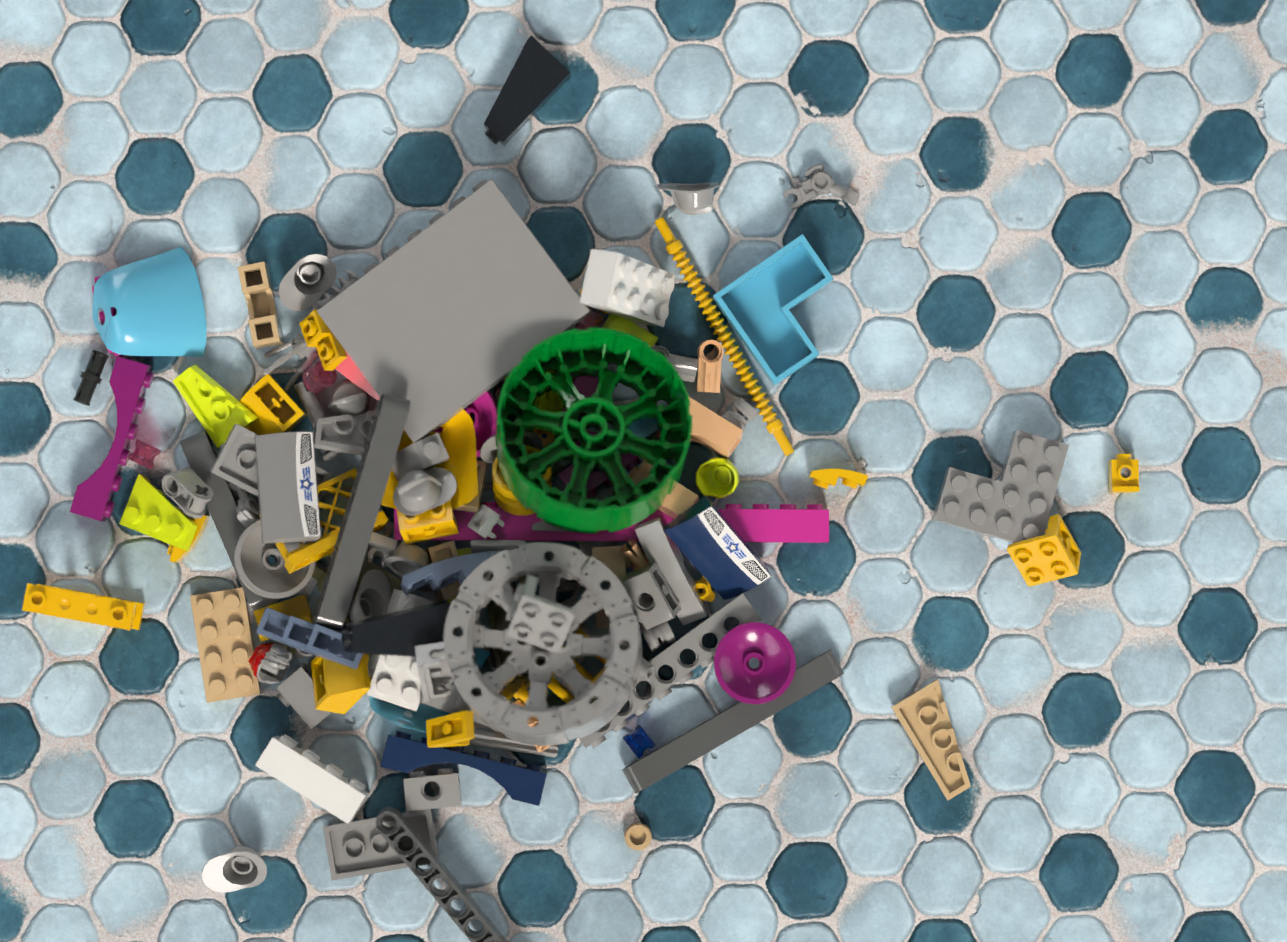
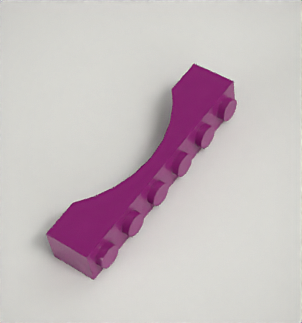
(95, 494)

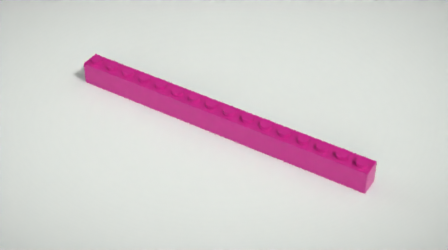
(753, 525)

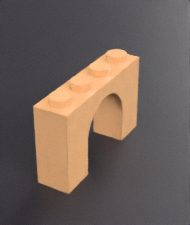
(707, 430)

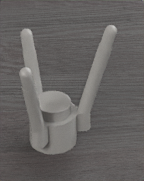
(298, 347)

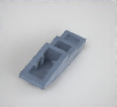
(444, 572)
(306, 637)

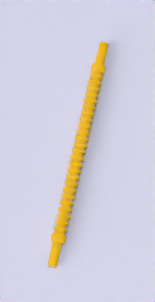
(675, 248)

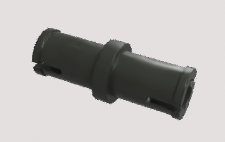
(90, 377)

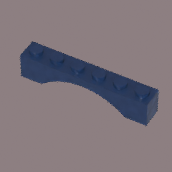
(520, 782)

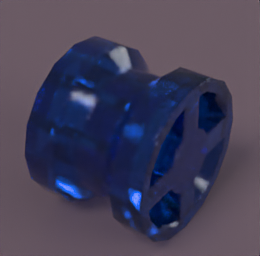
(639, 741)

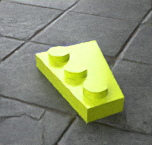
(212, 404)
(156, 516)

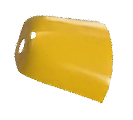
(460, 444)

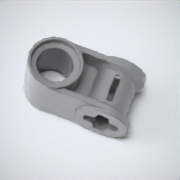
(187, 489)

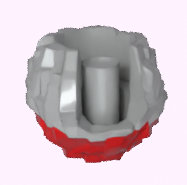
(270, 662)

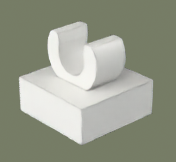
(484, 522)
(380, 546)

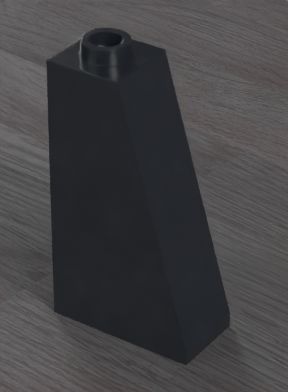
(528, 87)
(397, 631)

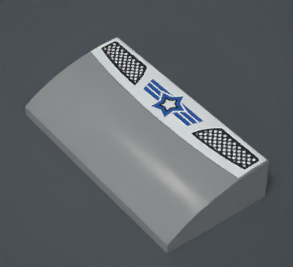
(287, 487)

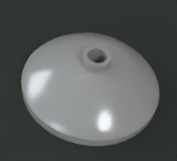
(261, 577)

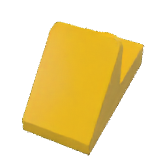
(450, 730)

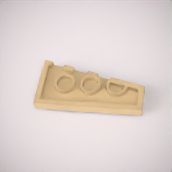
(931, 732)

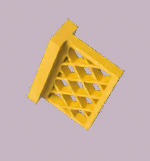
(325, 544)

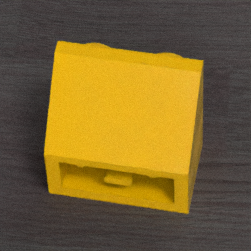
(272, 406)
(337, 685)

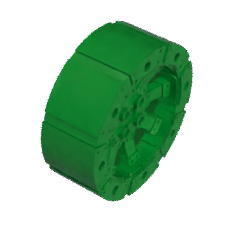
(589, 354)

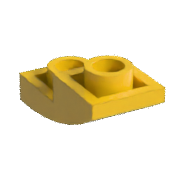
(320, 336)
(827, 477)
(178, 554)

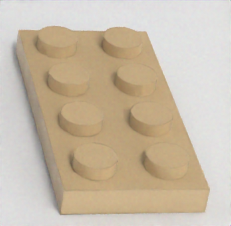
(224, 644)

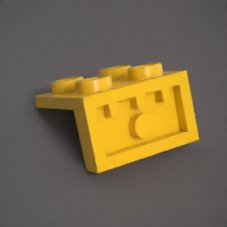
(429, 524)
(1048, 555)

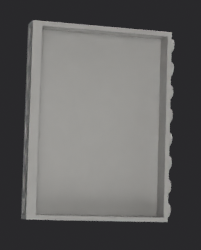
(453, 309)

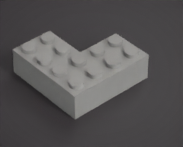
(1017, 503)

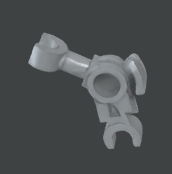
(819, 184)
(247, 508)

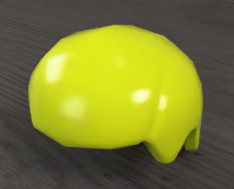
(717, 477)

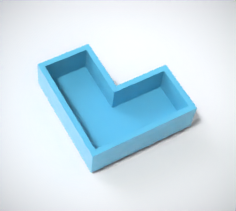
(761, 306)

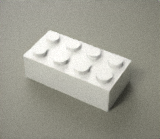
(627, 288)
(397, 677)
(312, 778)

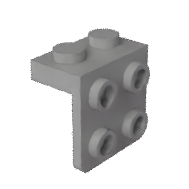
(538, 619)

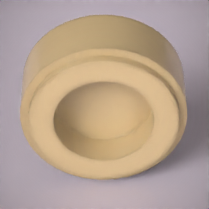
(637, 836)

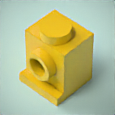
(1119, 484)

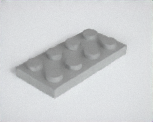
(238, 461)
(362, 850)

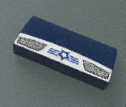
(717, 549)

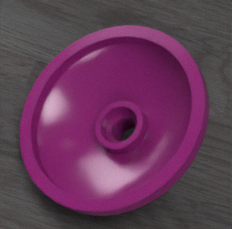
(775, 665)

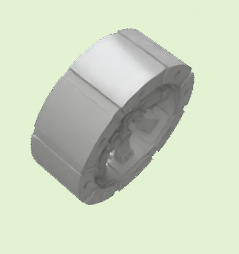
(577, 717)

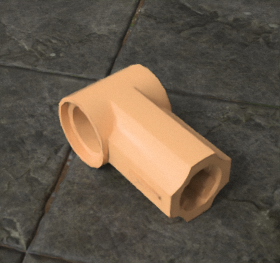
(709, 370)

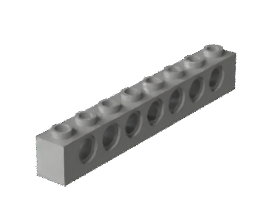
(737, 608)

